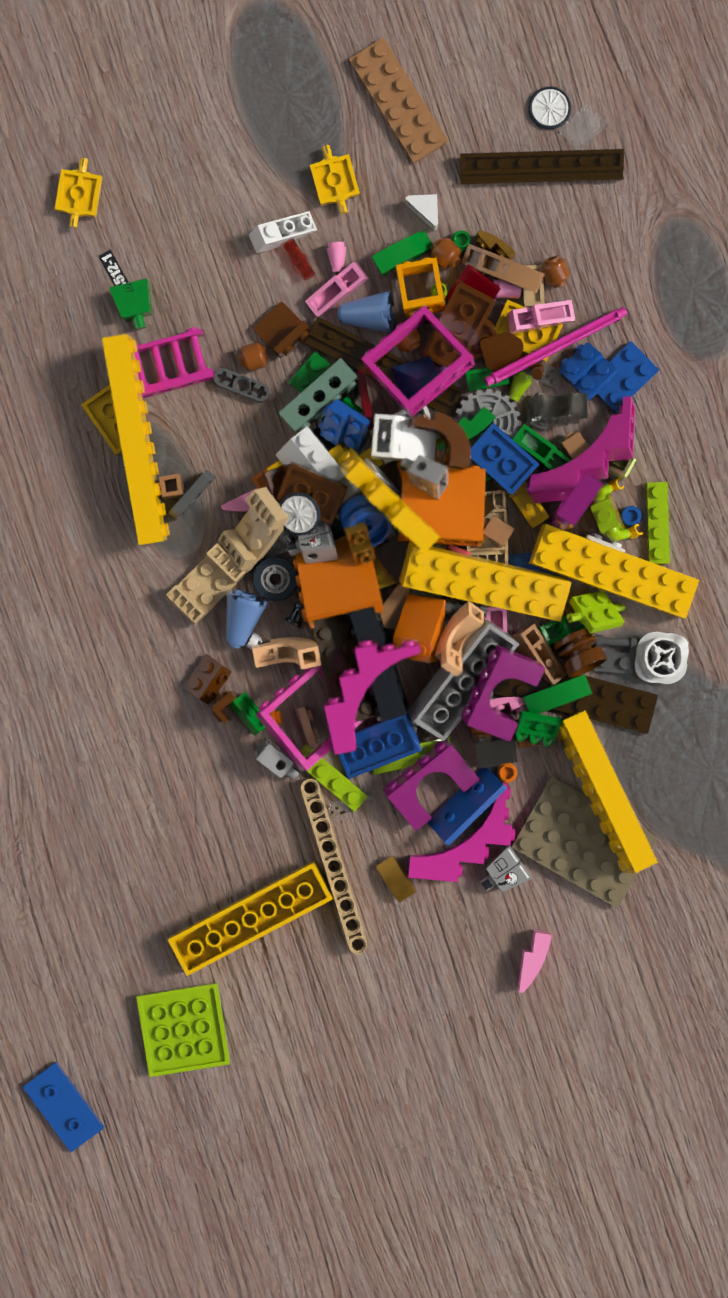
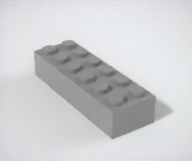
(446, 695)

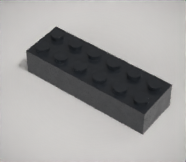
(387, 686)

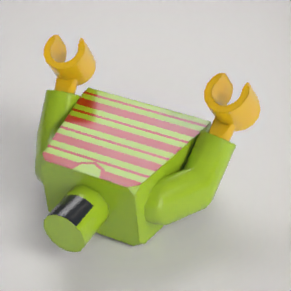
(607, 514)

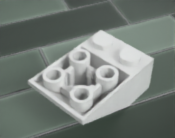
(396, 441)

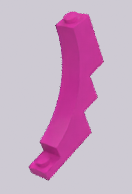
(612, 445)

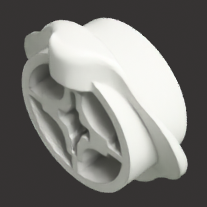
(677, 645)

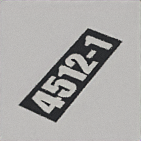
(113, 268)

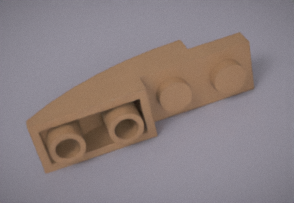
(503, 268)

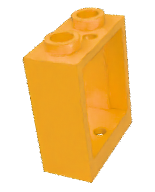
(433, 303)

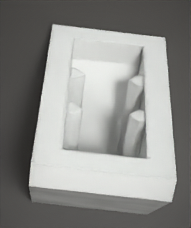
(425, 207)

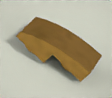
(489, 242)
(360, 544)
(396, 879)

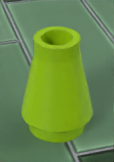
(519, 385)

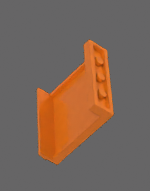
(458, 511)
(336, 585)

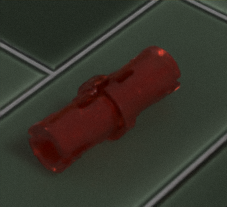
(299, 259)

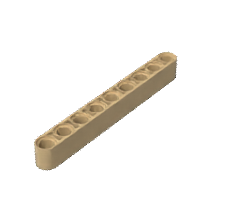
(334, 875)

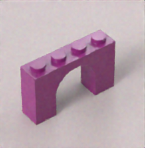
(576, 503)
(501, 666)
(440, 759)

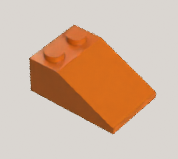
(423, 622)

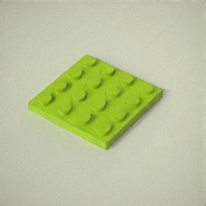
(183, 1029)

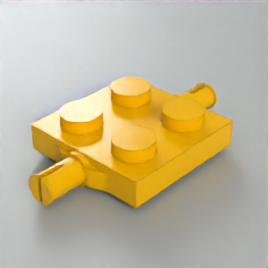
(334, 179)
(78, 193)

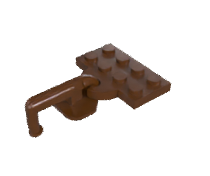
(468, 322)

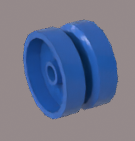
(362, 510)

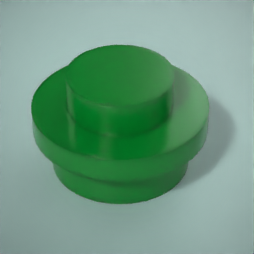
(461, 239)

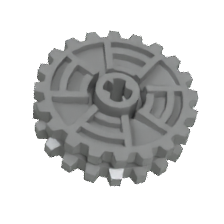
(498, 405)

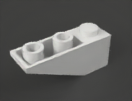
(278, 232)

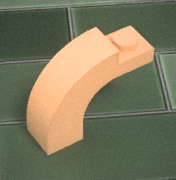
(456, 635)
(287, 649)

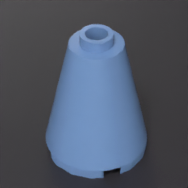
(369, 312)
(242, 616)

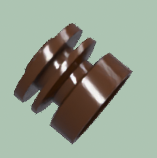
(579, 649)

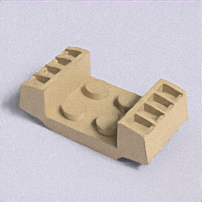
(255, 531)
(489, 549)
(206, 584)

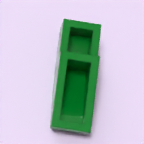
(402, 251)
(473, 427)
(540, 449)
(557, 630)
(557, 695)

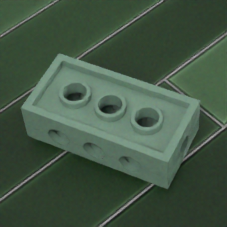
(337, 373)

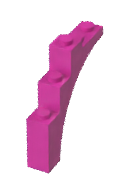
(371, 663)
(445, 864)

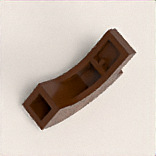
(455, 439)

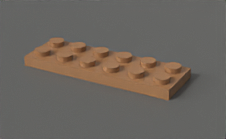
(398, 100)

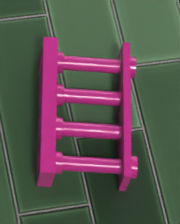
(183, 379)

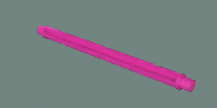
(561, 343)

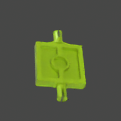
(596, 612)

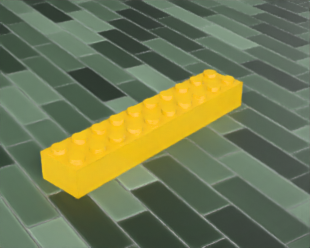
(135, 439)

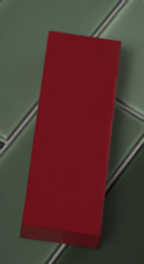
(364, 395)

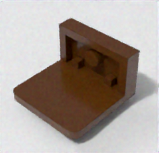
(282, 330)

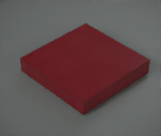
(476, 280)

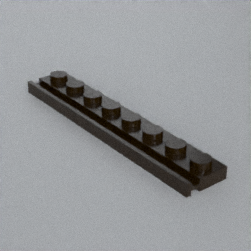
(541, 166)
(350, 348)

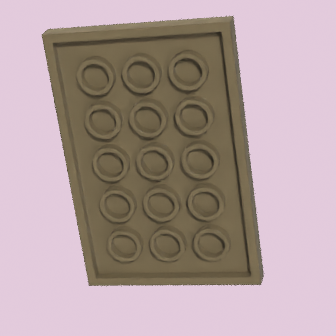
(569, 841)

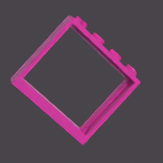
(439, 383)
(280, 695)

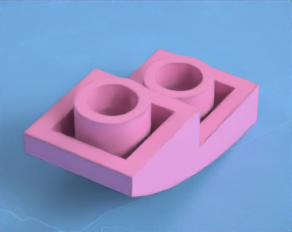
(514, 704)

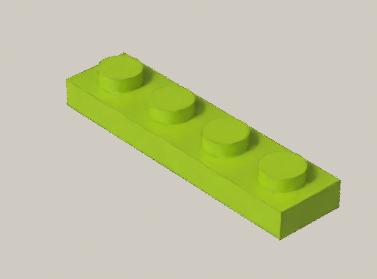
(658, 522)
(335, 781)

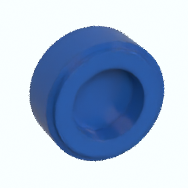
(630, 516)

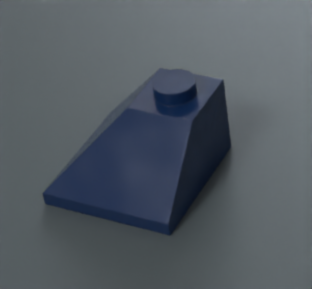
(414, 376)

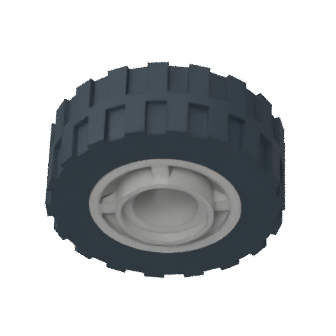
(264, 585)

